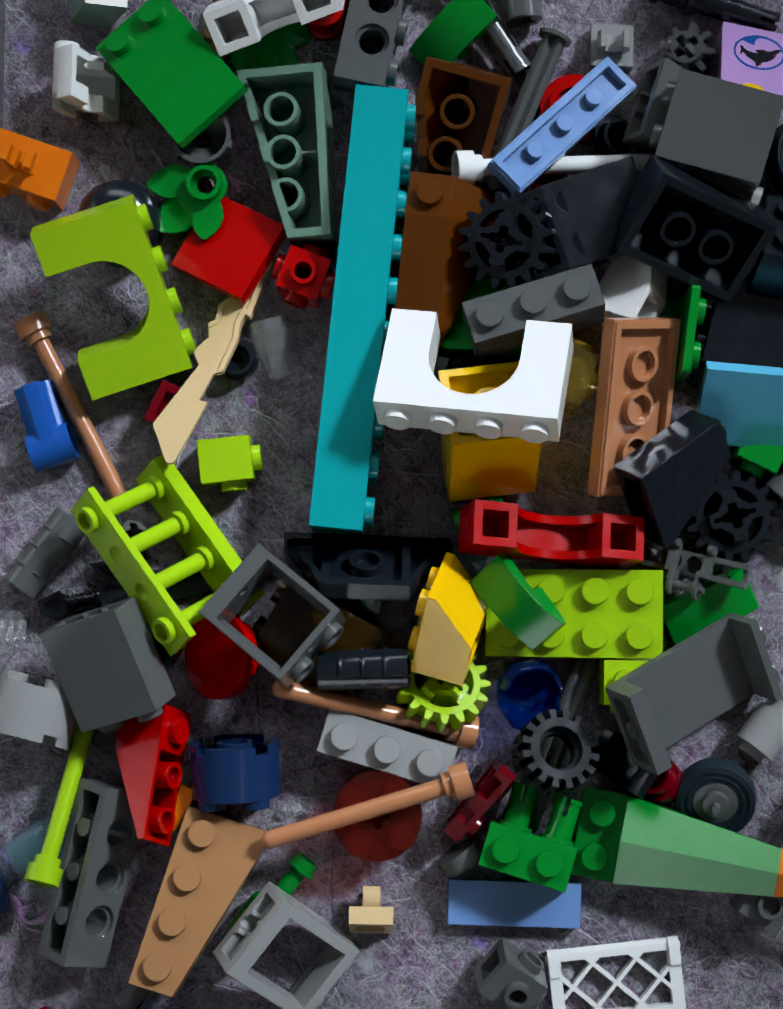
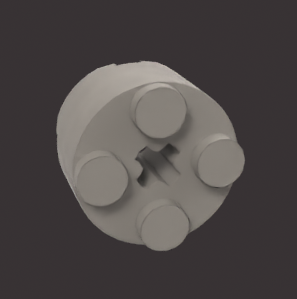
(34, 710)

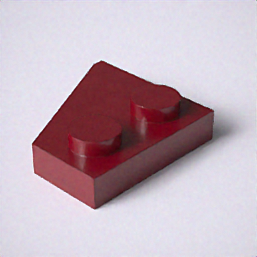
(489, 789)

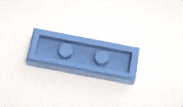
(512, 903)

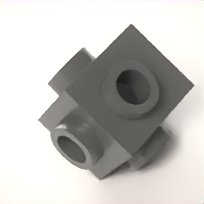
(511, 977)

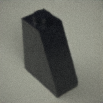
(673, 474)

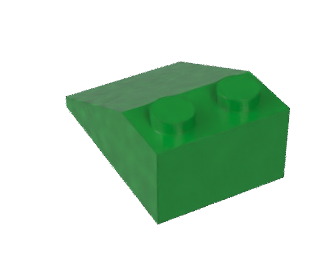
(171, 69)

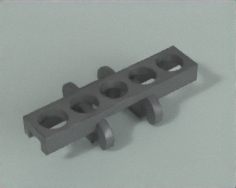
(670, 560)

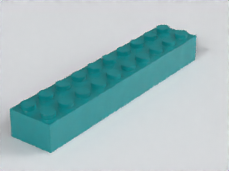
(360, 306)

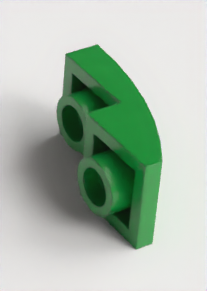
(454, 31)
(758, 459)
(518, 606)
(689, 616)

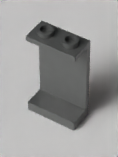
(691, 687)

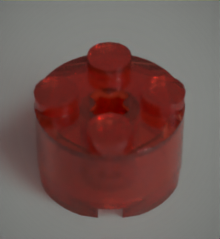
(374, 840)

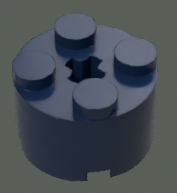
(235, 771)

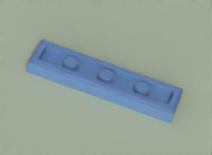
(561, 126)

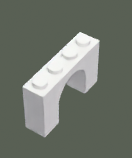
(523, 407)

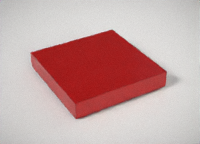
(235, 254)

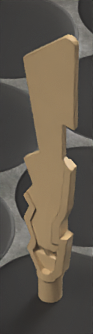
(213, 355)

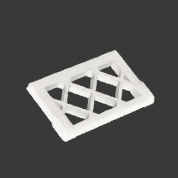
(632, 948)

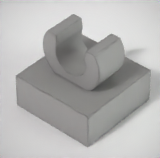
(611, 41)

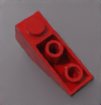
(152, 771)

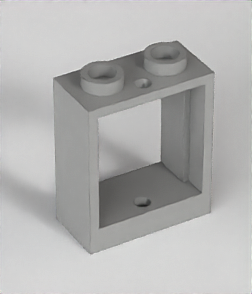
(269, 914)

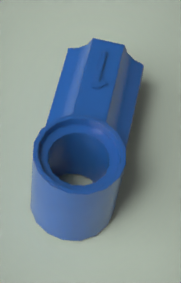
(49, 437)

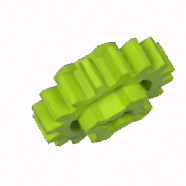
(446, 701)

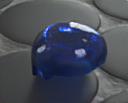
(527, 691)

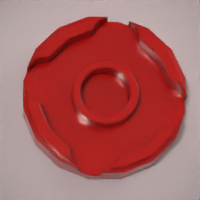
(217, 664)

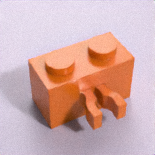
(35, 171)

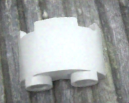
(84, 83)

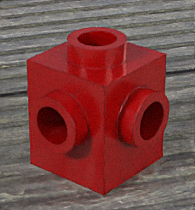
(306, 291)

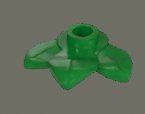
(273, 49)
(184, 202)

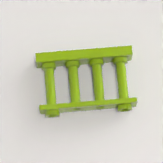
(182, 518)

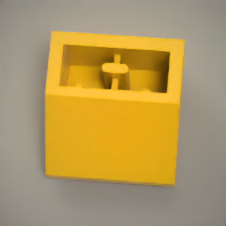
(448, 623)

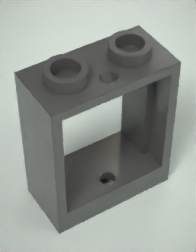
(239, 590)

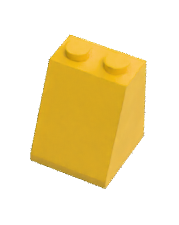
(479, 465)

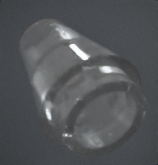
(273, 346)

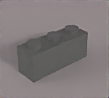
(499, 319)

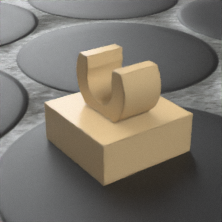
(370, 916)

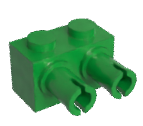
(534, 858)

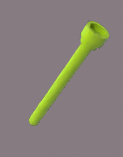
(45, 868)

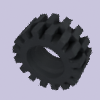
(576, 739)

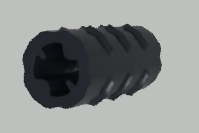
(363, 669)

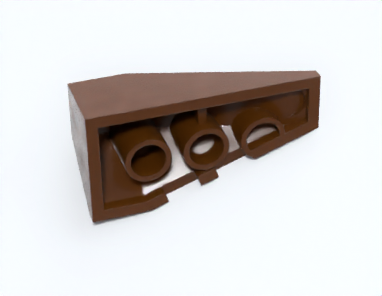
(456, 112)
(430, 260)

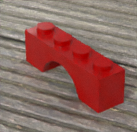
(586, 540)

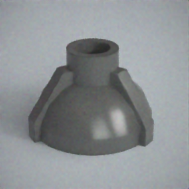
(220, 136)

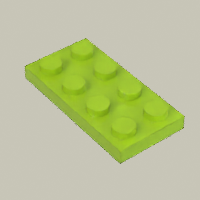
(604, 613)

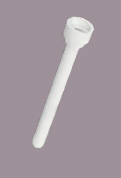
(473, 167)

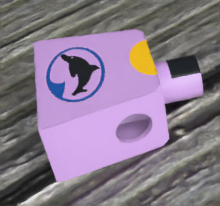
(749, 57)

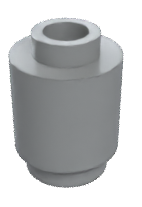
(763, 732)

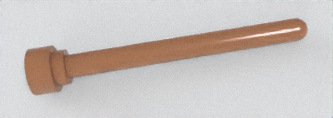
(35, 331)
(463, 738)
(452, 784)

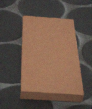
(632, 393)

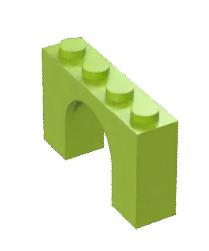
(119, 235)

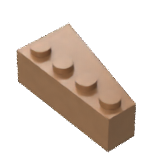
(198, 888)

